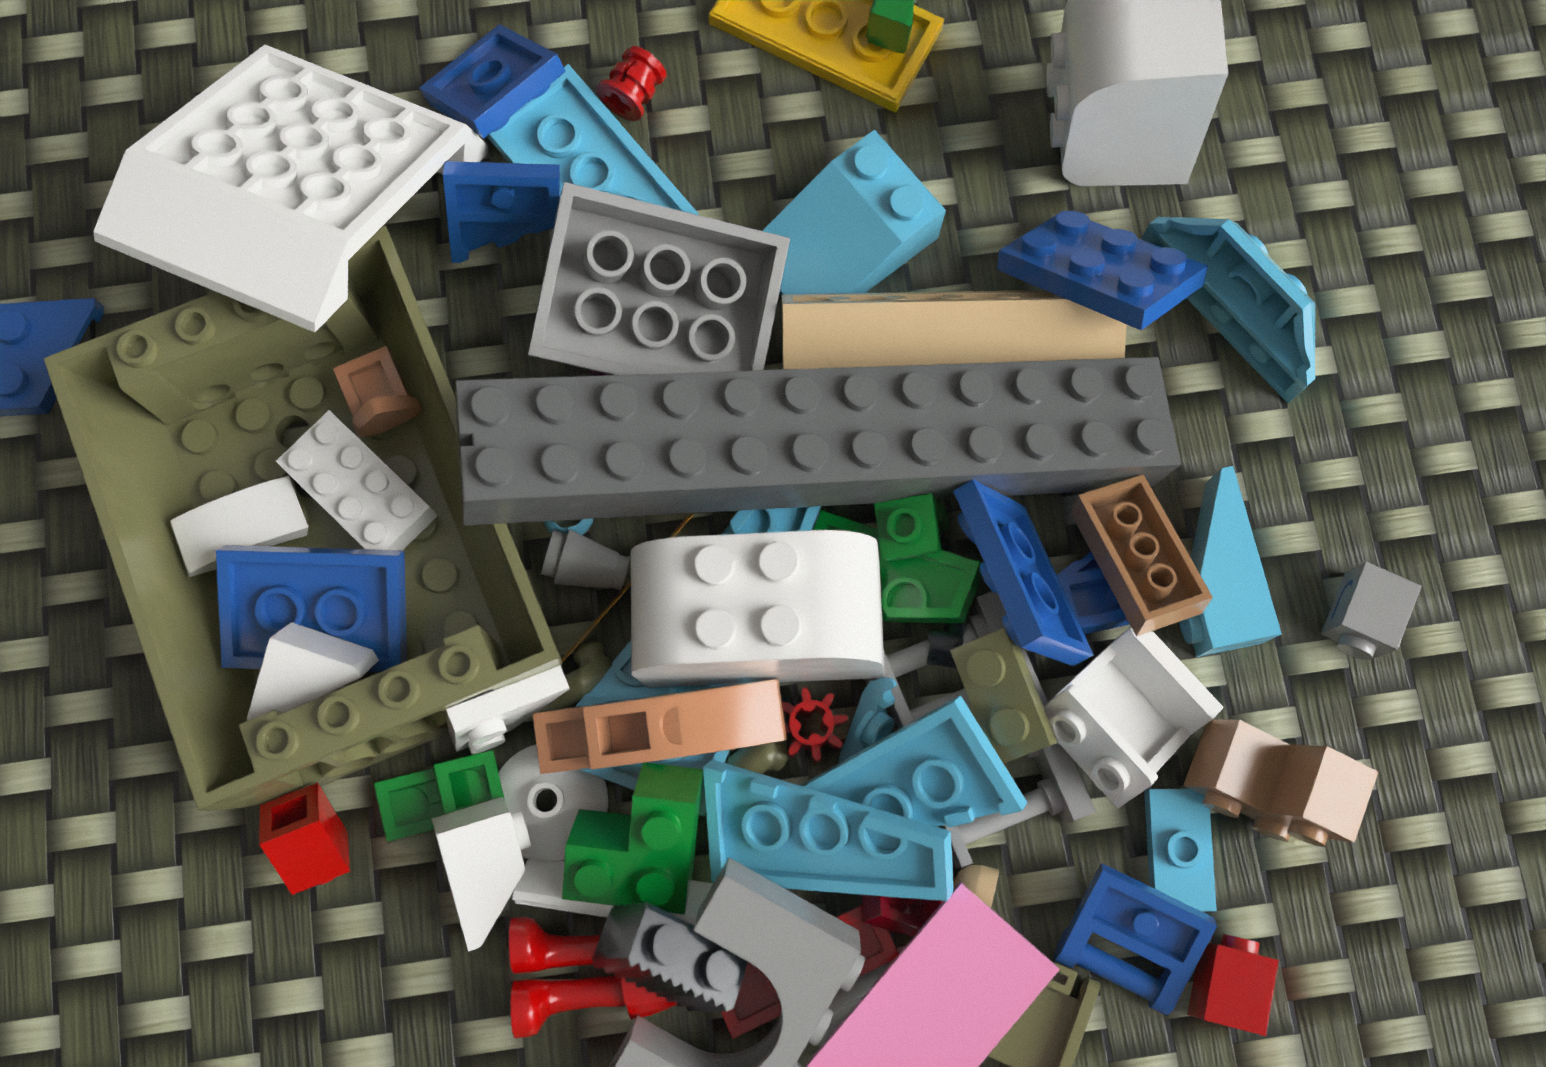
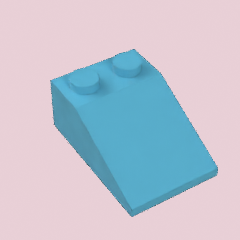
(856, 222)

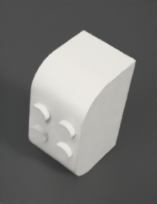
(1134, 88)
(756, 608)

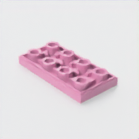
(943, 994)

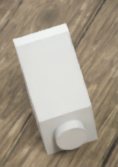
(481, 862)

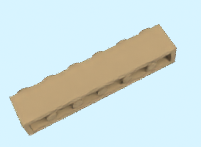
(942, 329)

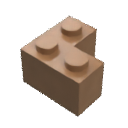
(1280, 785)

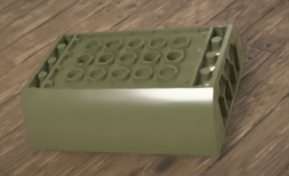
(200, 411)

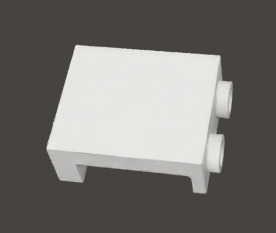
(1129, 713)

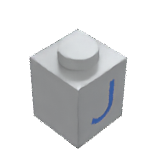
(1370, 611)

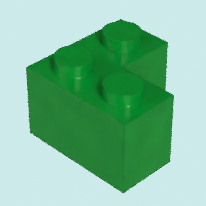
(639, 854)

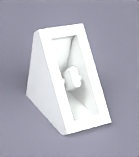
(304, 667)

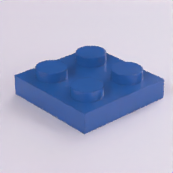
(493, 80)

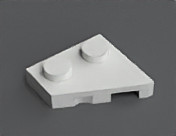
(485, 719)

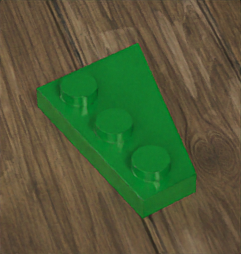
(921, 587)

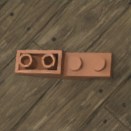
(659, 727)

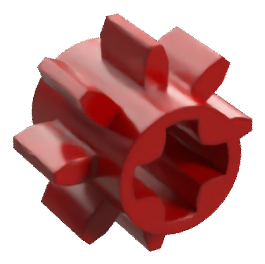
(815, 741)

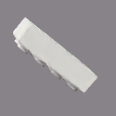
(356, 486)

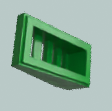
(890, 24)

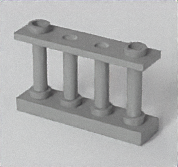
(1062, 786)

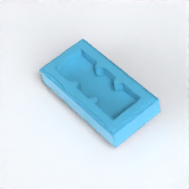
(1180, 846)

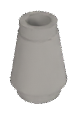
(583, 562)

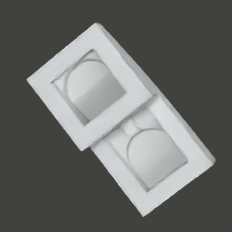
(248, 517)

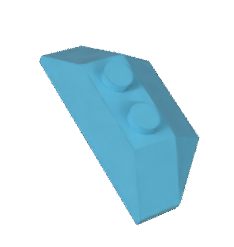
(1247, 298)

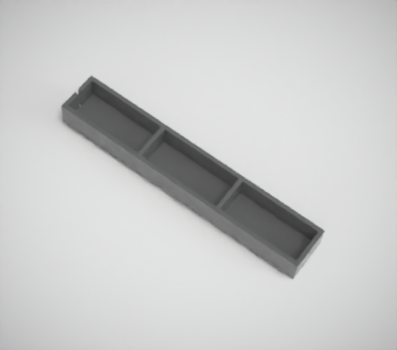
(805, 437)

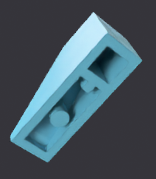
(1232, 570)

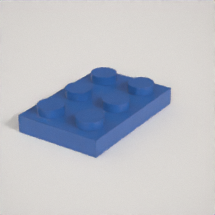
(1102, 268)
(1021, 575)
(329, 590)

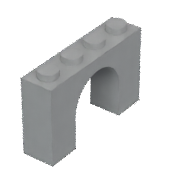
(791, 942)

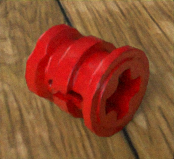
(631, 83)

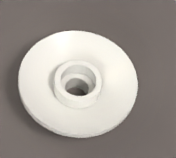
(574, 791)

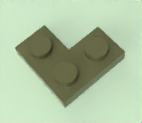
(1003, 696)

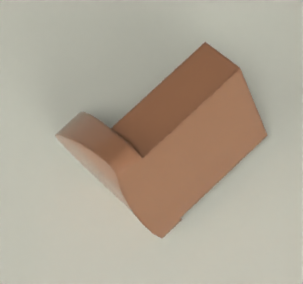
(376, 393)

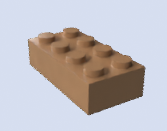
(1140, 555)

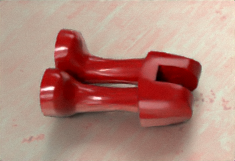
(537, 999)

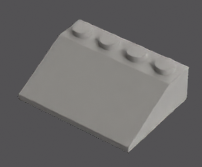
(654, 289)

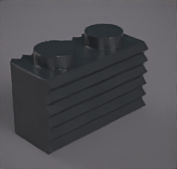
(669, 958)

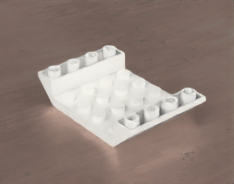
(276, 183)

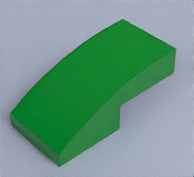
(416, 798)

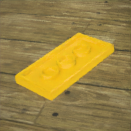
(832, 42)

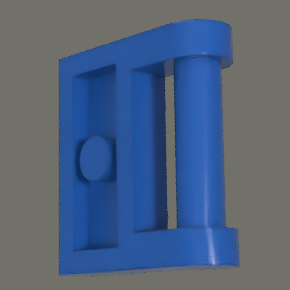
(1143, 923)

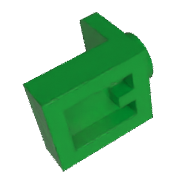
(910, 526)

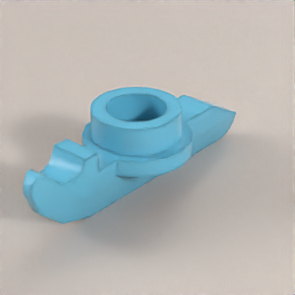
(870, 718)

